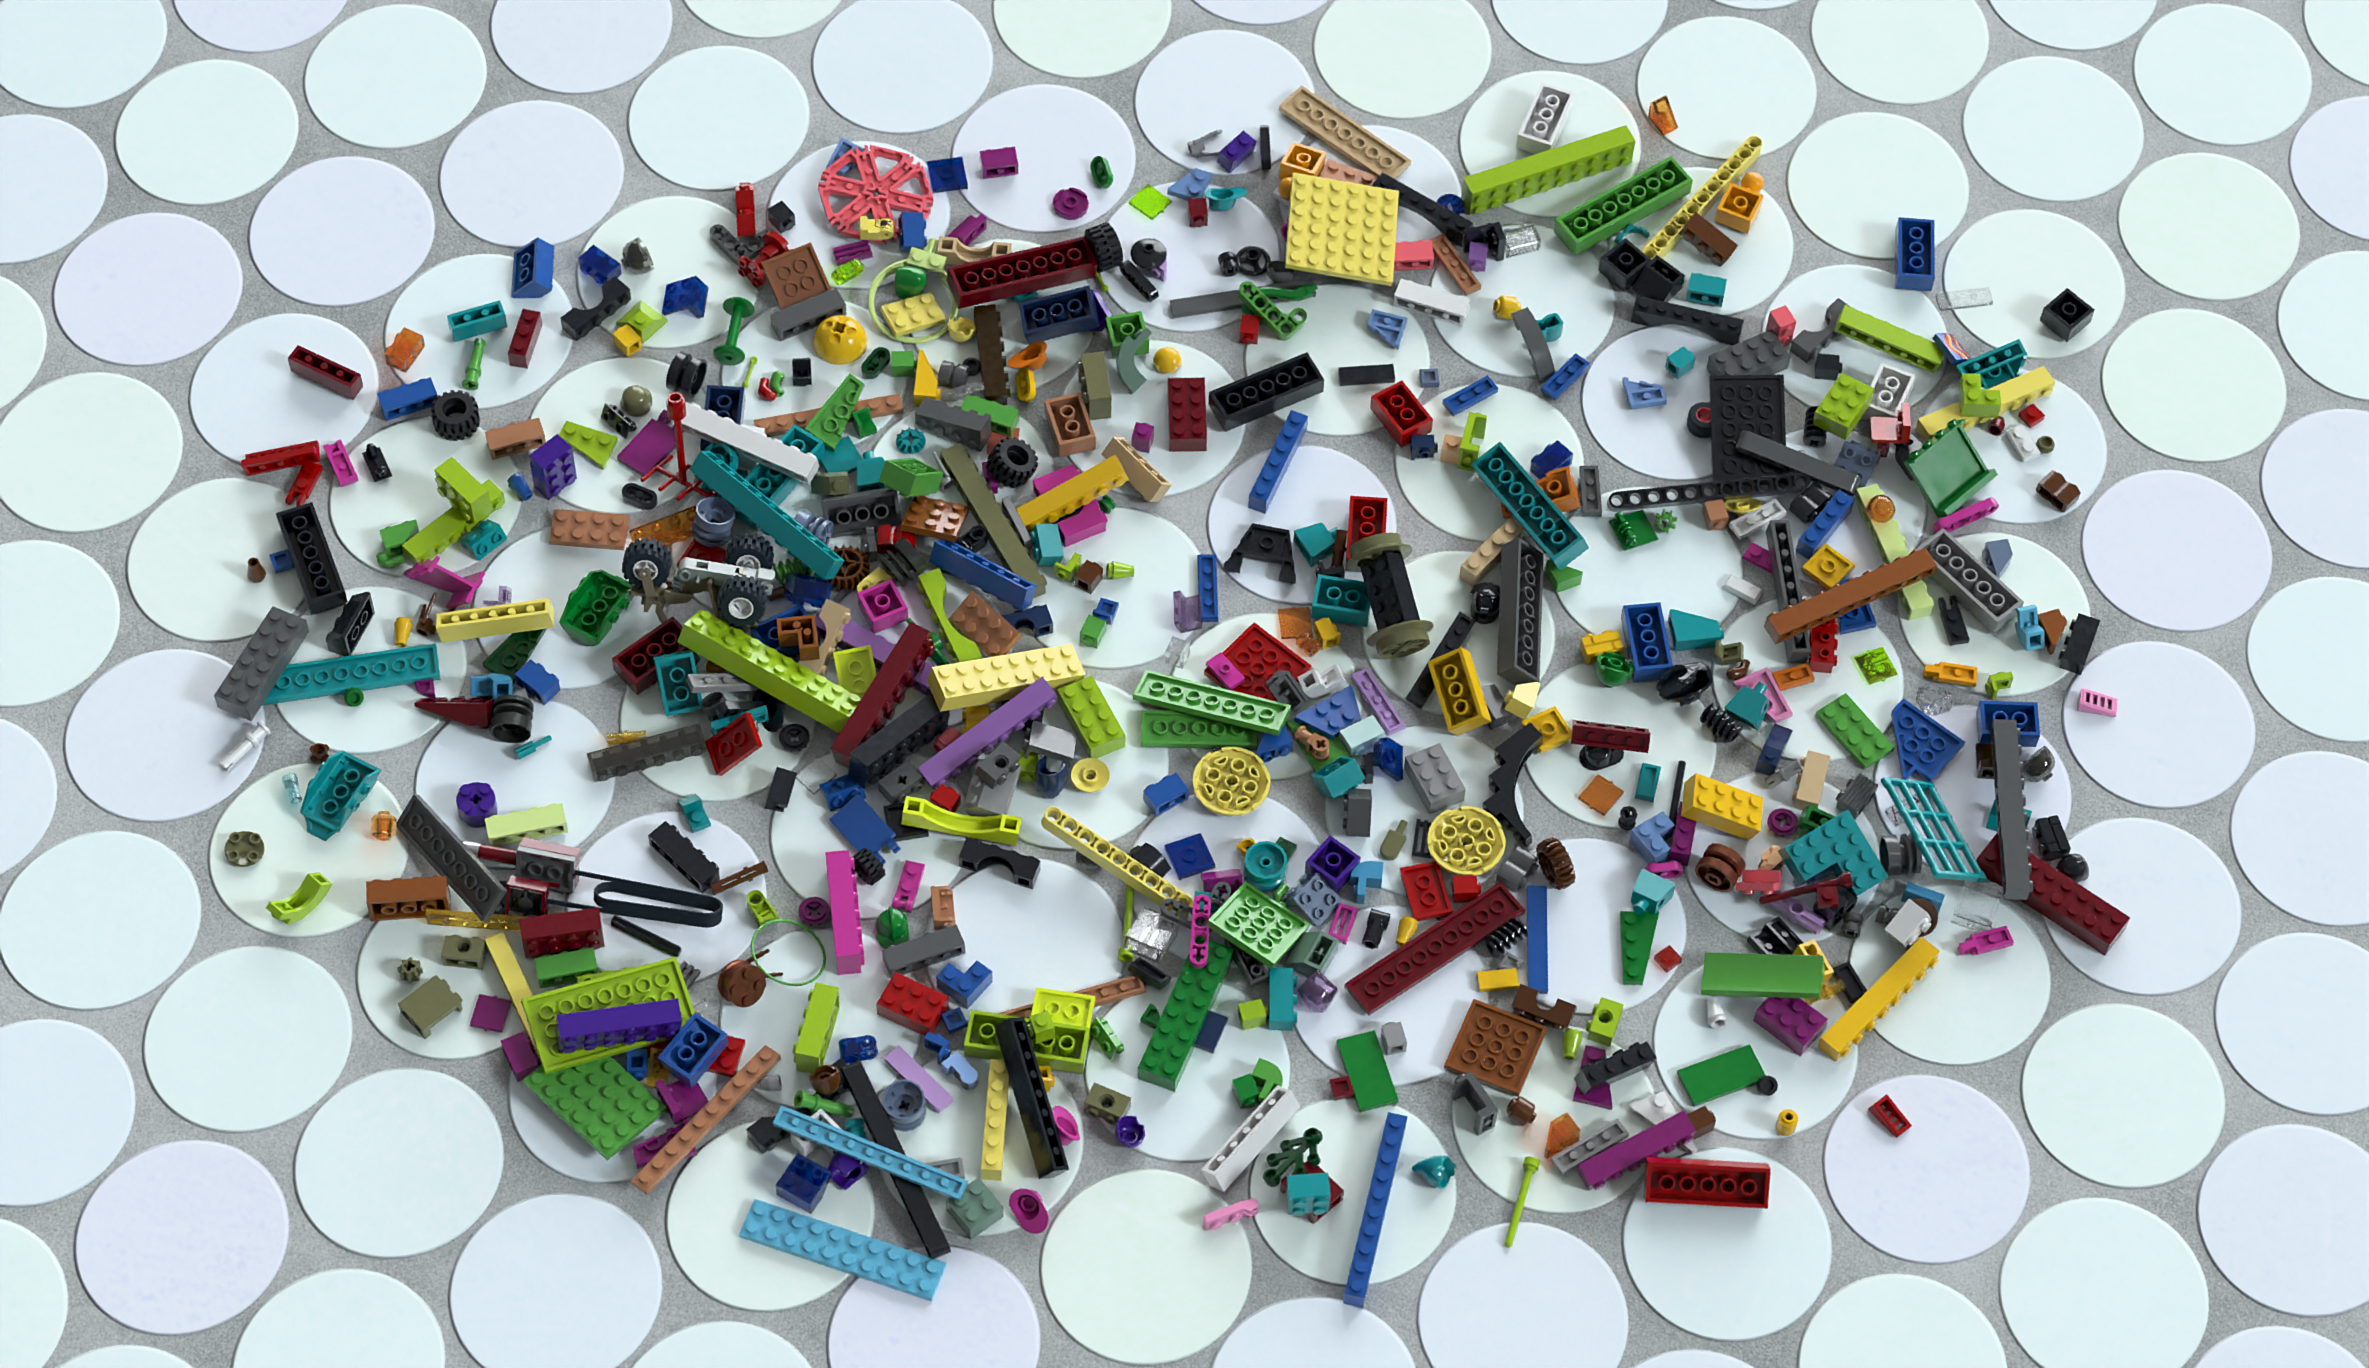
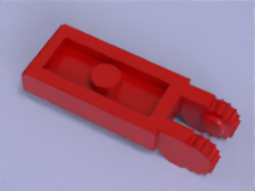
(304, 483)

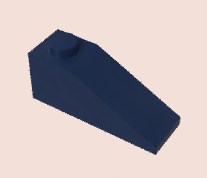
(1773, 750)

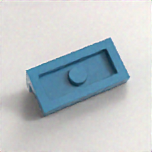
(1915, 891)

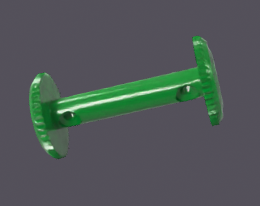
(737, 308)

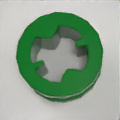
(1106, 504)

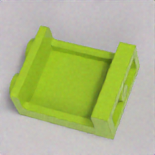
(1469, 452)

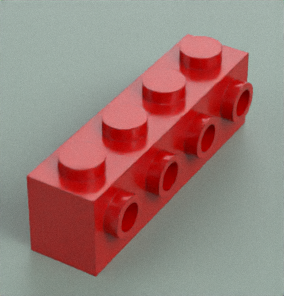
(1822, 646)

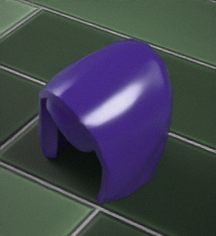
(846, 1170)

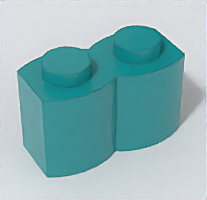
(1551, 327)

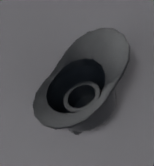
(775, 710)
(1598, 758)

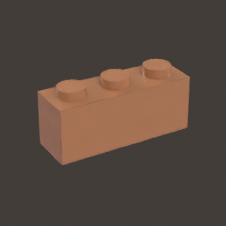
(515, 438)

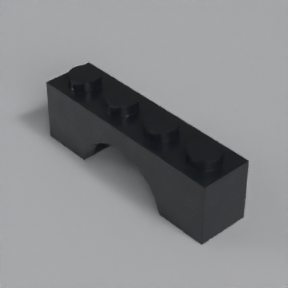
(580, 322)
(978, 854)

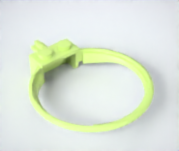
(922, 259)

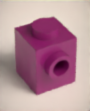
(1142, 437)

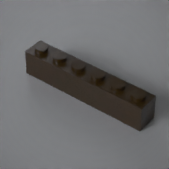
(990, 353)

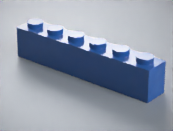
(1278, 461)
(983, 573)

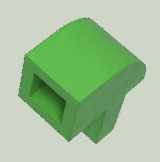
(1266, 1076)

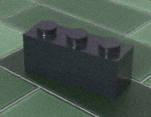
(2078, 643)

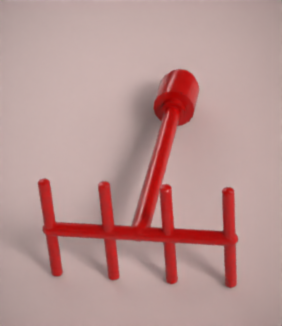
(677, 411)

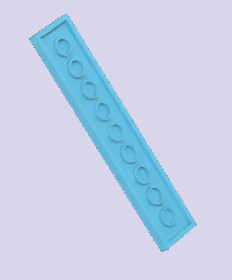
(843, 1250)

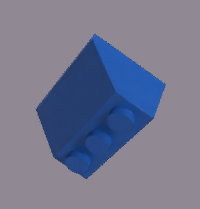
(533, 270)
(693, 1050)

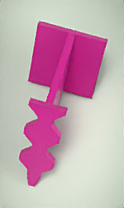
(439, 577)

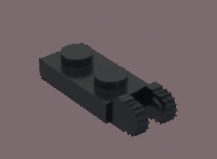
(1953, 622)

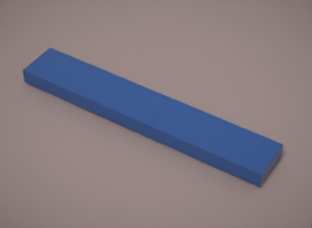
(1537, 938)

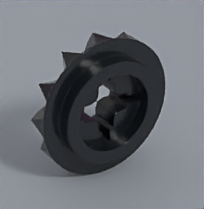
(794, 730)

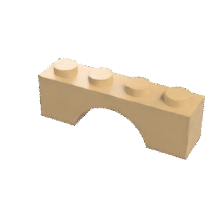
(960, 254)
(834, 618)

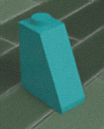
(1693, 631)

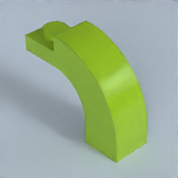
(301, 902)

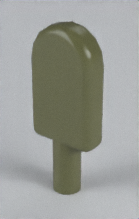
(1393, 842)

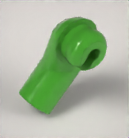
(774, 383)
(1279, 893)

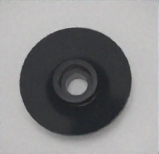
(1148, 259)

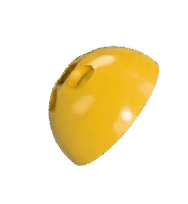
(840, 340)

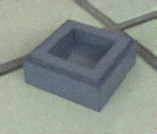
(1429, 378)

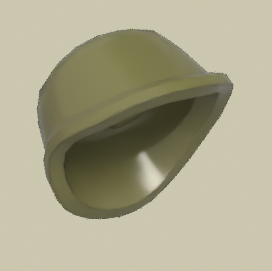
(636, 401)

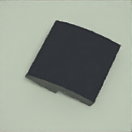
(1774, 938)

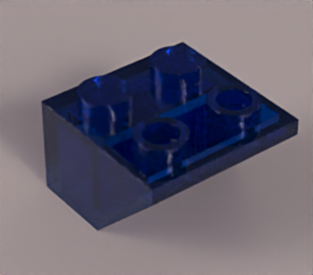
(803, 1183)

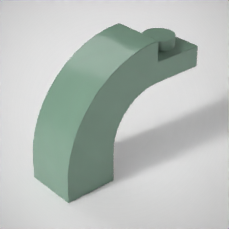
(1125, 365)

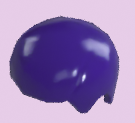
(1129, 1131)

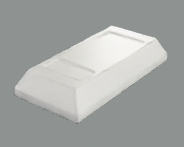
(1742, 589)

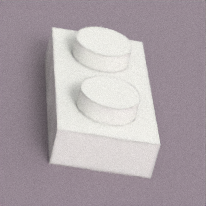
(2022, 443)

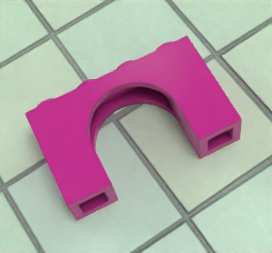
(1084, 524)

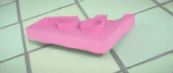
(1778, 707)

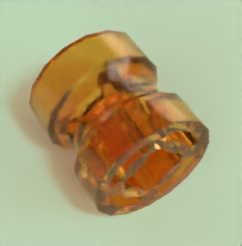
(1309, 644)

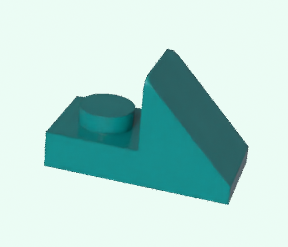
(694, 813)

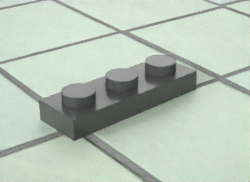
(1590, 491)

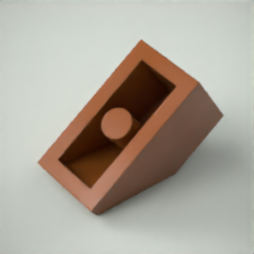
(2053, 625)

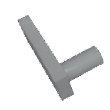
(1011, 513)

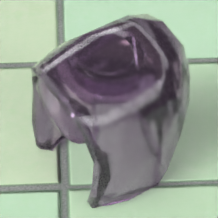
(1317, 992)

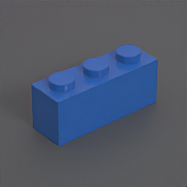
(407, 398)

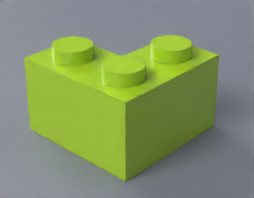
(1977, 401)

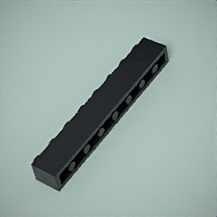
(1031, 1098)

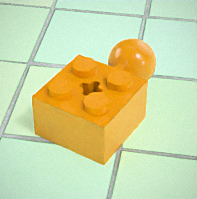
(1299, 160)
(1741, 203)

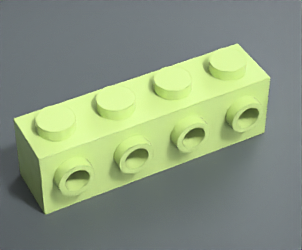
(529, 824)

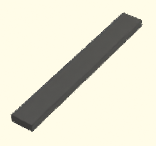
(1223, 300)

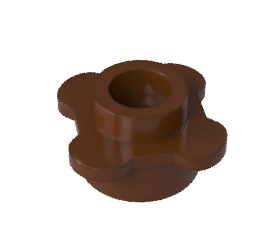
(317, 748)

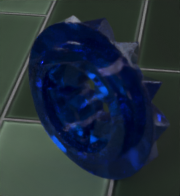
(1455, 202)

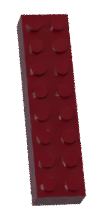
(1021, 272)
(885, 691)
(2063, 901)

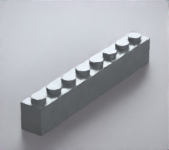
(1786, 583)

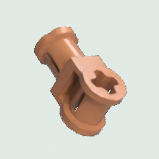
(1313, 743)

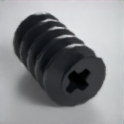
(1813, 435)
(1719, 724)
(1504, 936)

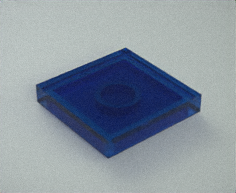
(947, 175)
(1189, 856)

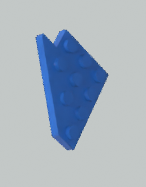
(1922, 742)

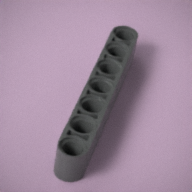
(1797, 462)

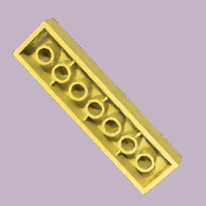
(1002, 676)

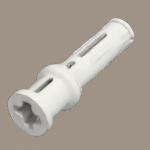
(250, 740)

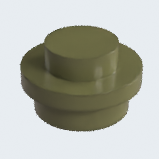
(2045, 444)

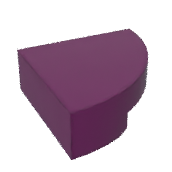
(425, 688)

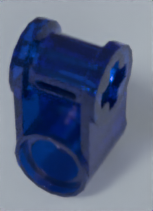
(855, 1048)

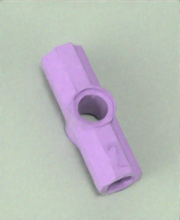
(1805, 918)

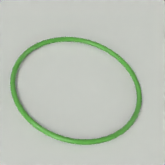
(806, 928)

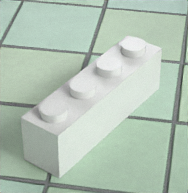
(1431, 302)

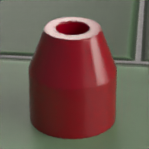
(1996, 426)

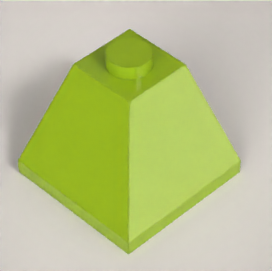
(643, 320)

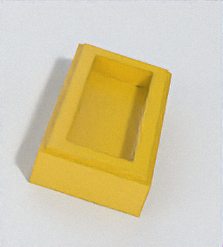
(1497, 980)

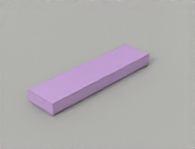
(1377, 701)
(909, 1069)

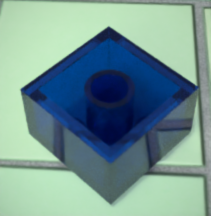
(807, 589)

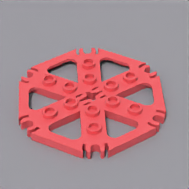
(870, 182)

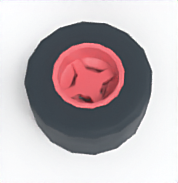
(1699, 420)

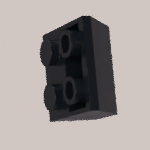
(1659, 280)

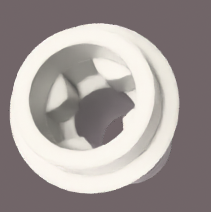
(1716, 1015)

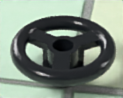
(1252, 257)

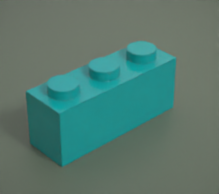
(477, 321)
(1282, 999)

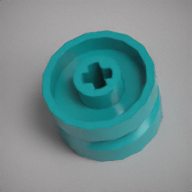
(1265, 866)

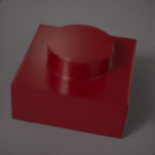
(1827, 897)
(1341, 1088)

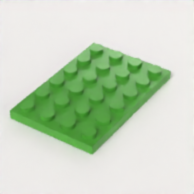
(598, 1102)

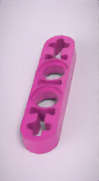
(1966, 515)
(1199, 931)

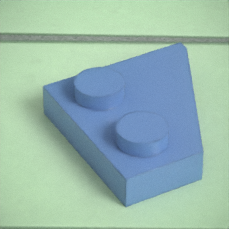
(1191, 185)

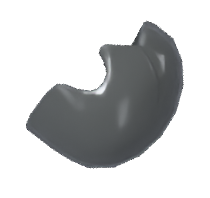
(1278, 273)

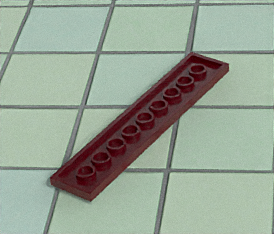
(1433, 948)

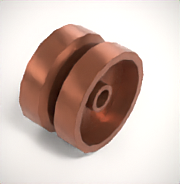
(1720, 867)

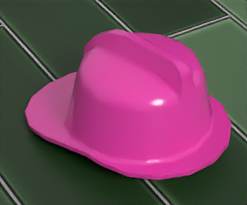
(1066, 1125)
(1029, 1210)

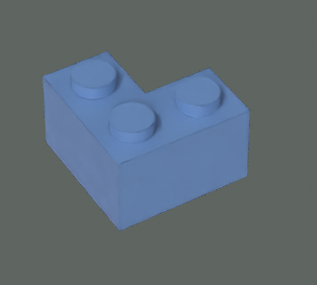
(1651, 836)

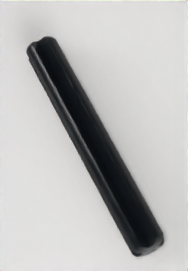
(645, 935)

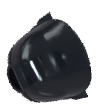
(1485, 602)

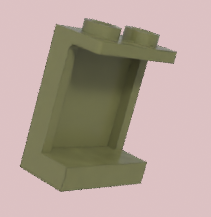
(430, 1005)

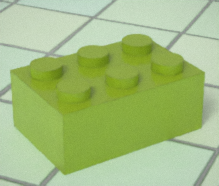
(1843, 406)
(462, 490)

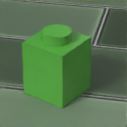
(903, 363)
(1092, 631)

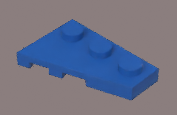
(1858, 619)

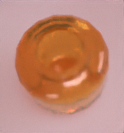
(383, 826)

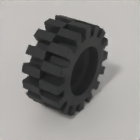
(868, 866)

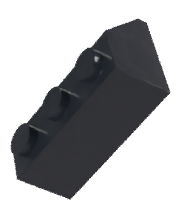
(351, 624)

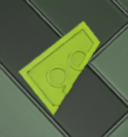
(591, 442)

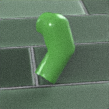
(388, 562)

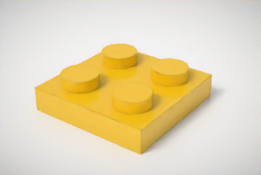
(1828, 567)
(1552, 727)

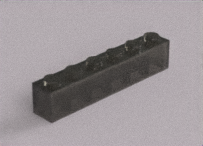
(646, 752)

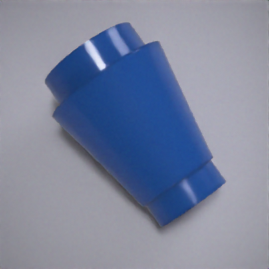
(519, 486)

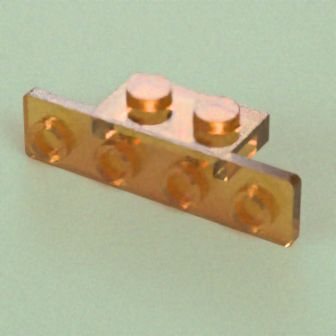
(667, 529)

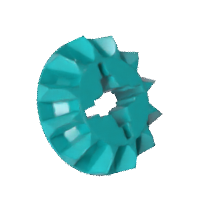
(903, 443)

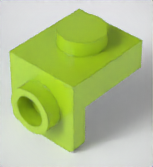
(1069, 571)
(1998, 681)

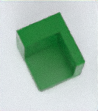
(863, 423)

